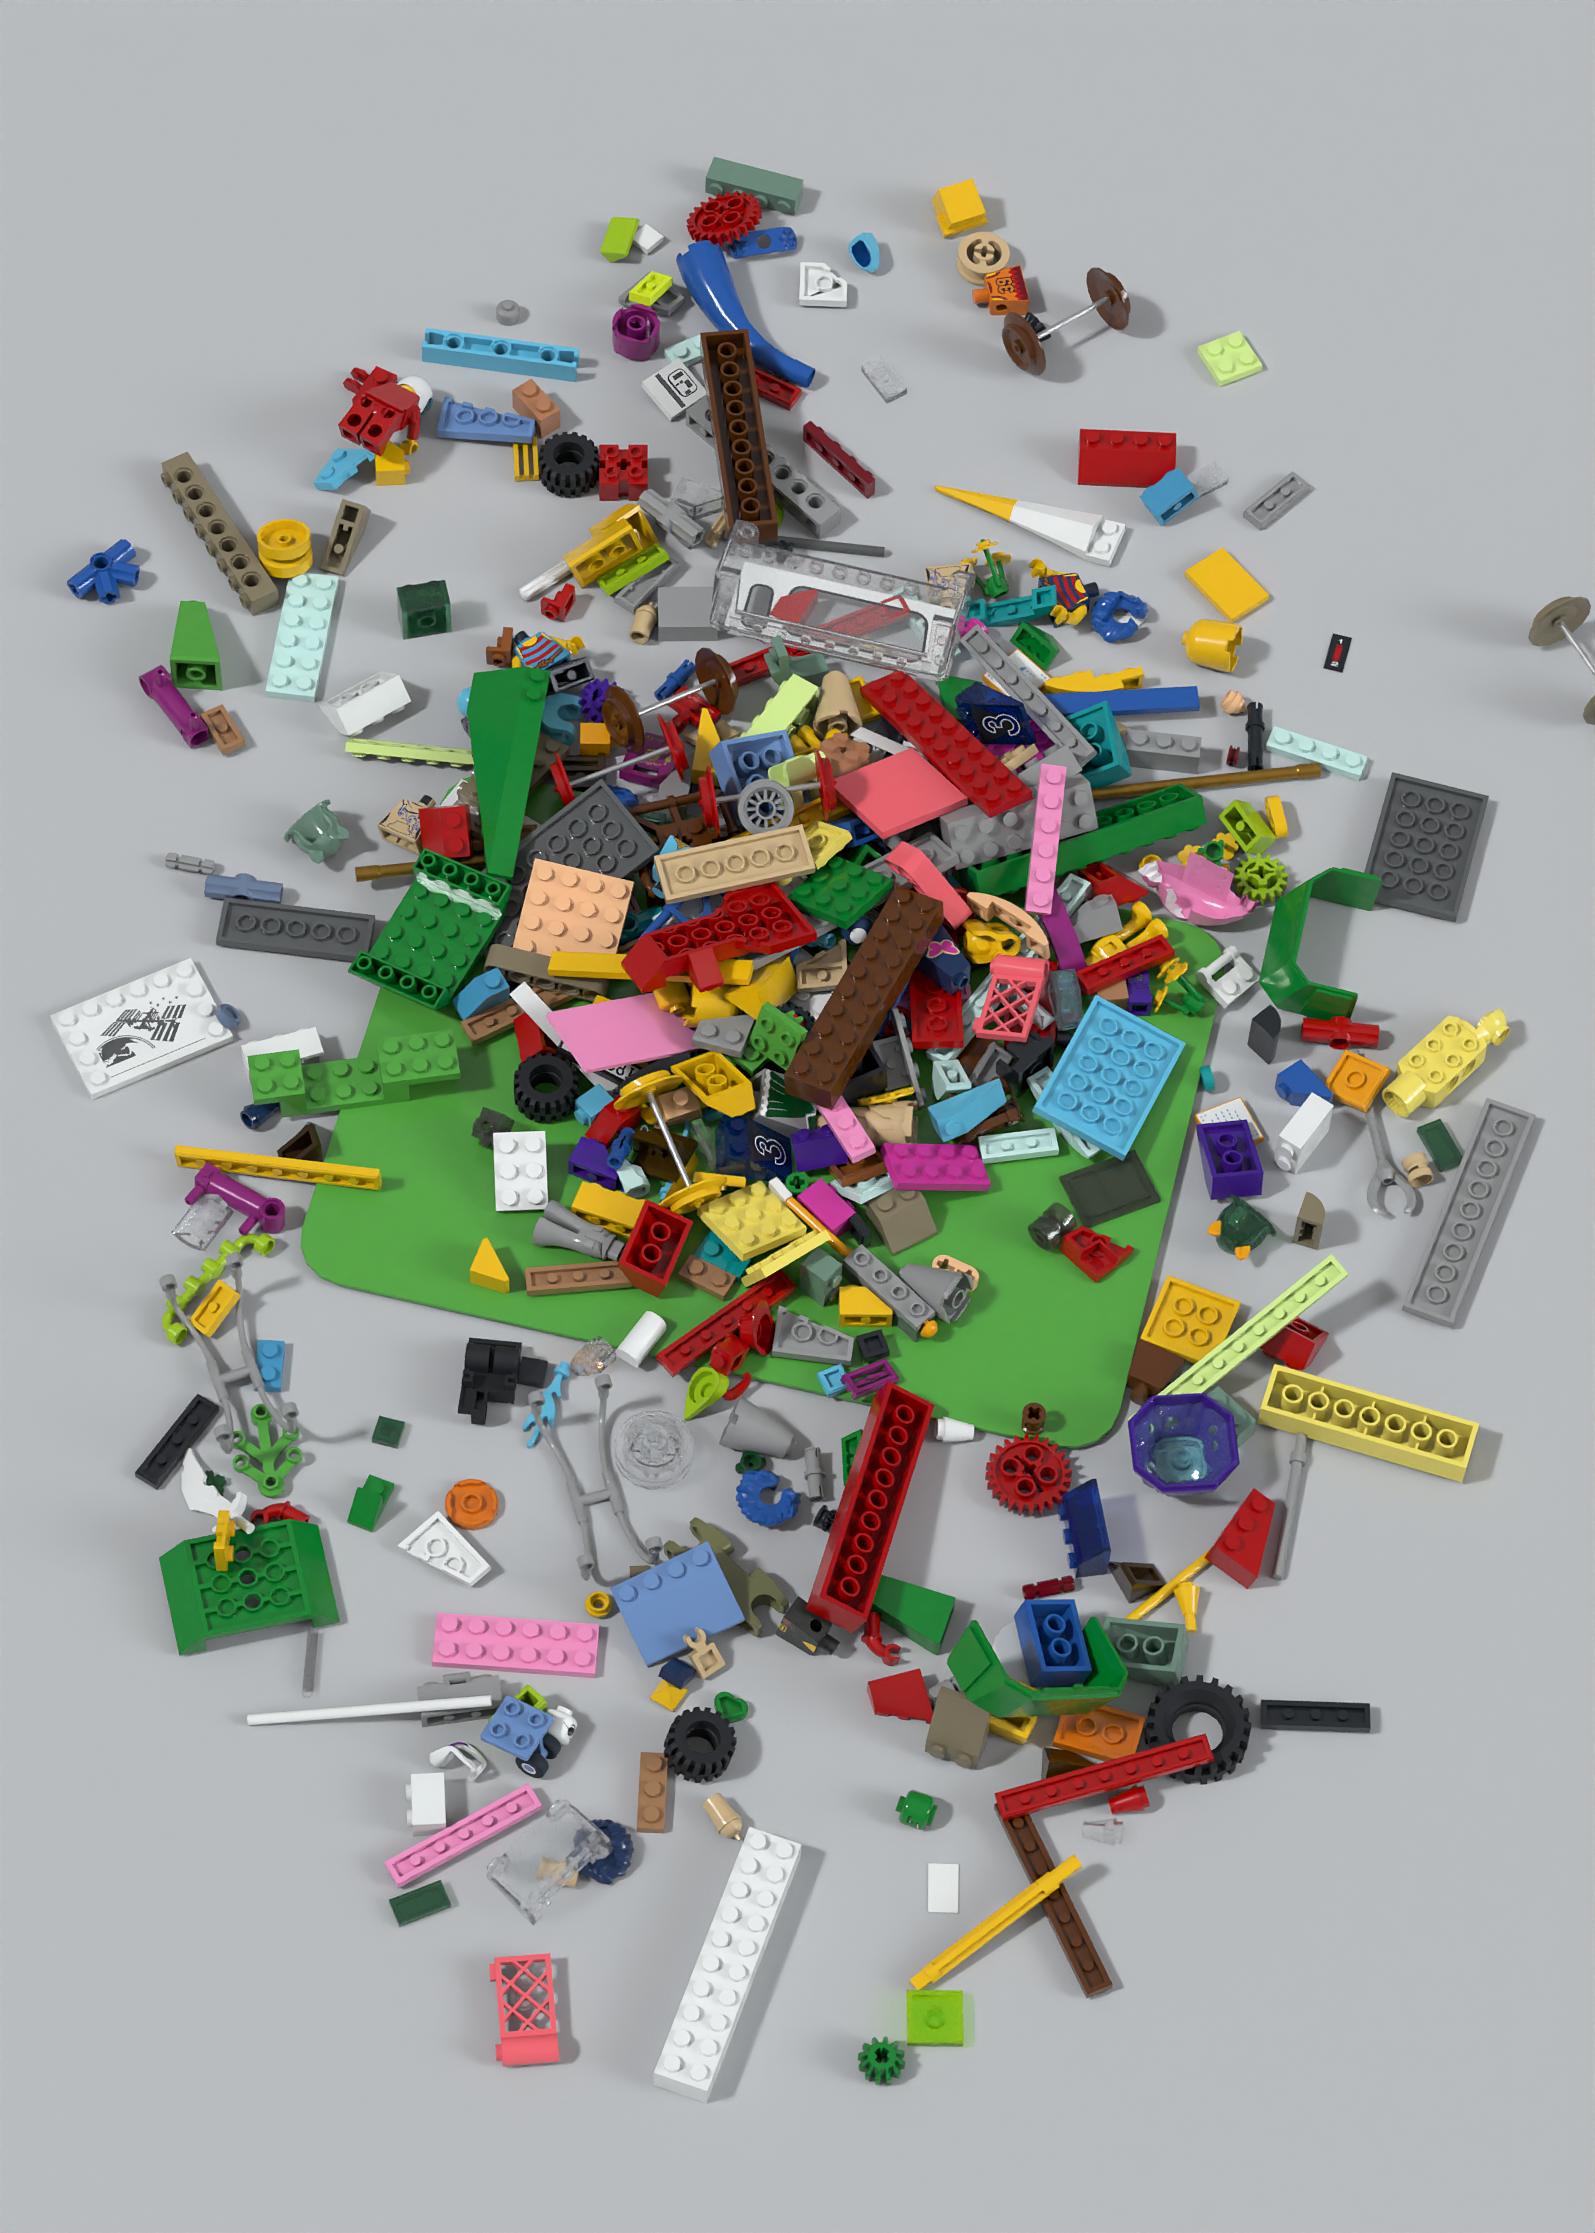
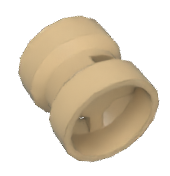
(1418, 1172)

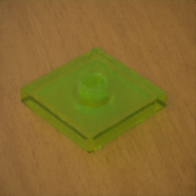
(934, 2018)

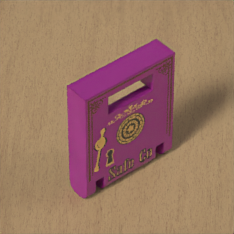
(662, 764)

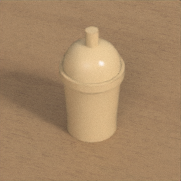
(643, 624)
(723, 1816)

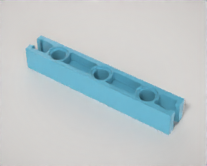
(500, 355)

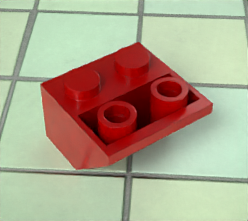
(1111, 881)

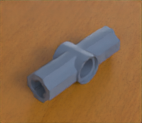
(243, 887)

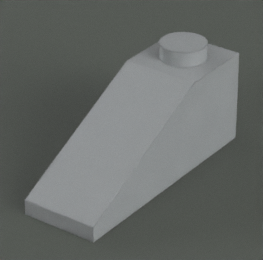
(673, 786)
(1096, 919)

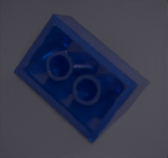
(1085, 1530)

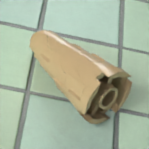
(886, 1122)

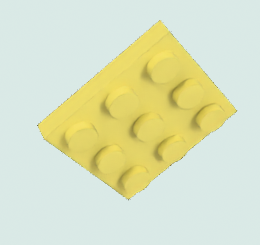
(751, 1220)
(784, 1256)

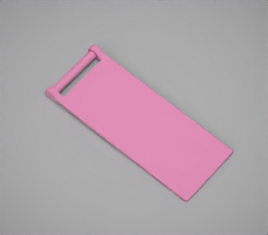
(621, 1032)

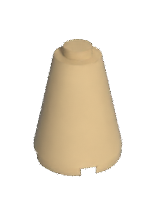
(836, 706)

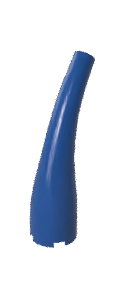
(714, 292)

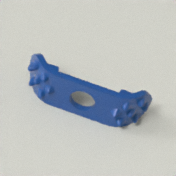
(781, 240)

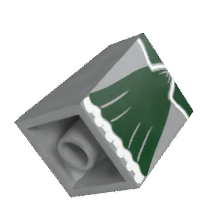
(778, 1109)

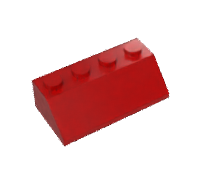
(1124, 457)

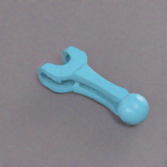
(555, 712)

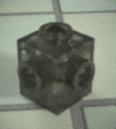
(489, 1123)

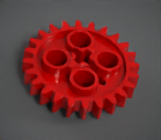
(724, 218)
(1008, 1484)

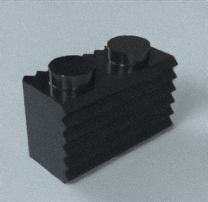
(569, 675)

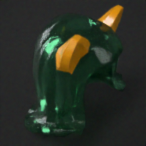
(1240, 1228)

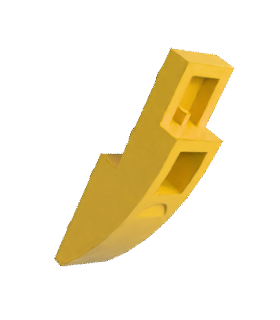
(1085, 682)

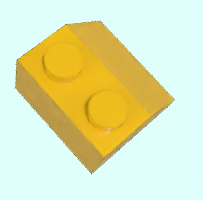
(635, 517)

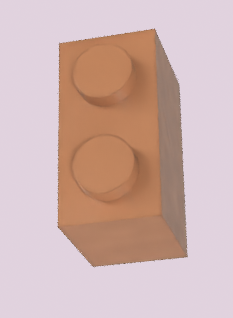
(533, 403)

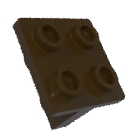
(656, 1157)

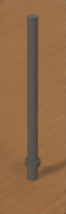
(827, 545)

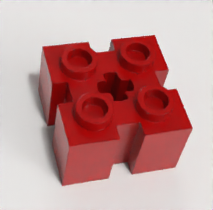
(622, 472)

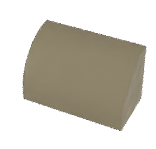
(1309, 1222)

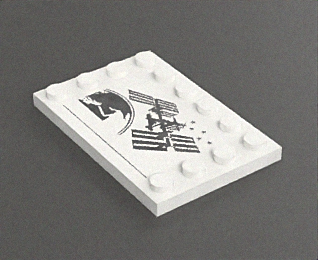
(141, 1028)

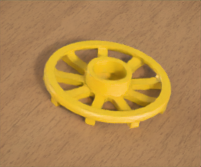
(886, 1097)

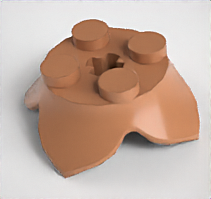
(845, 754)

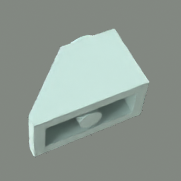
(948, 1079)

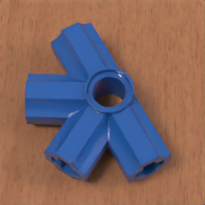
(114, 570)

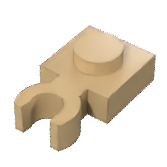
(705, 1656)

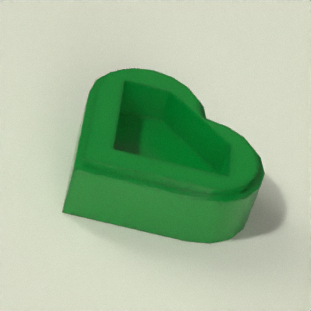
(732, 1708)

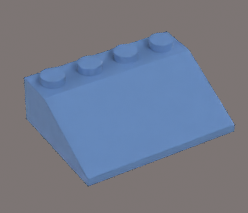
(747, 760)
(676, 1599)

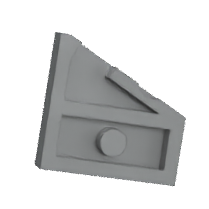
(725, 1034)

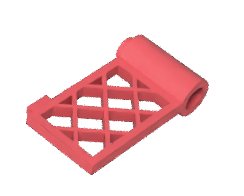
(1018, 973)
(532, 2045)

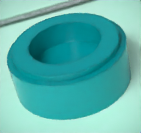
(1207, 1078)

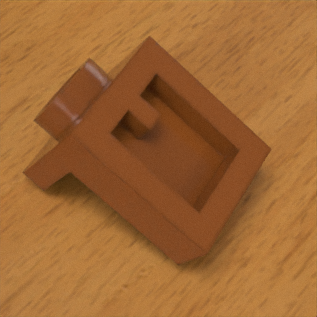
(503, 652)

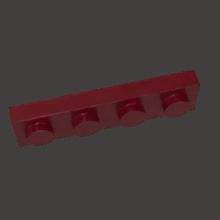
(839, 459)

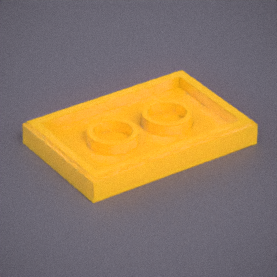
(1226, 585)

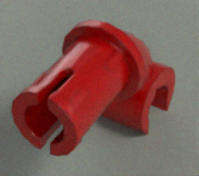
(279, 1510)
(873, 1640)

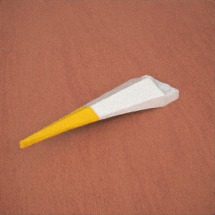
(1076, 531)

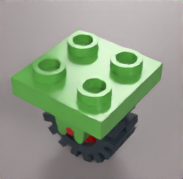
(781, 1032)

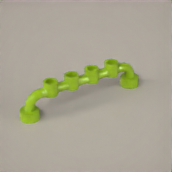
(212, 1269)

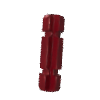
(1048, 1587)

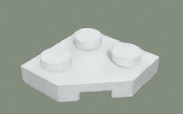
(821, 286)

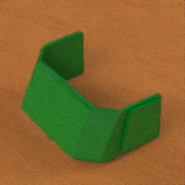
(1280, 973)
(990, 1688)

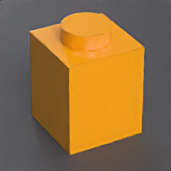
(595, 739)

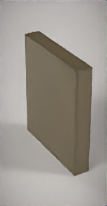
(635, 1570)

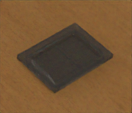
(1109, 1189)

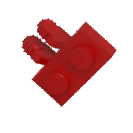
(376, 378)

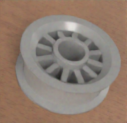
(753, 788)

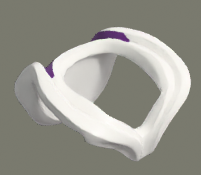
(442, 1756)

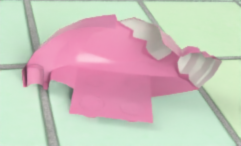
(1197, 891)

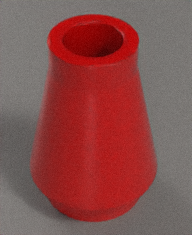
(1130, 1800)

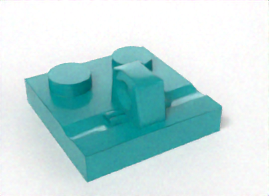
(718, 1253)

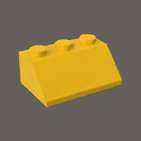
(717, 1083)

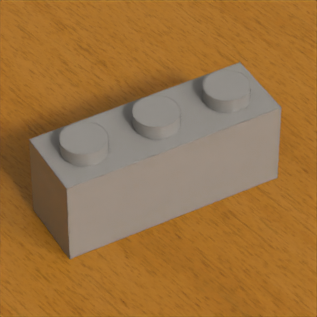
(1163, 751)

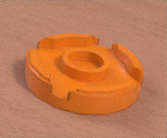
(471, 1504)

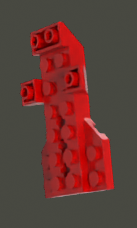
(747, 922)

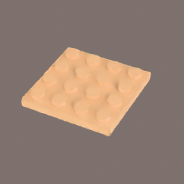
(572, 910)

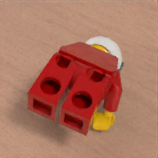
(386, 411)

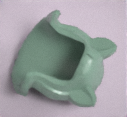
(318, 833)

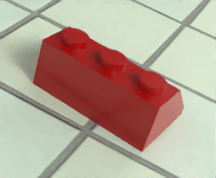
(653, 1247)

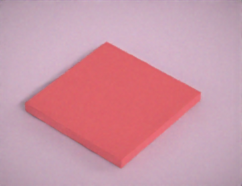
(898, 793)

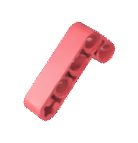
(927, 880)

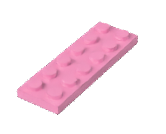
(515, 1645)

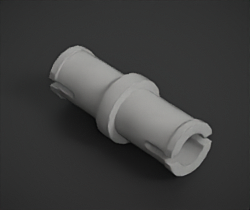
(814, 1474)

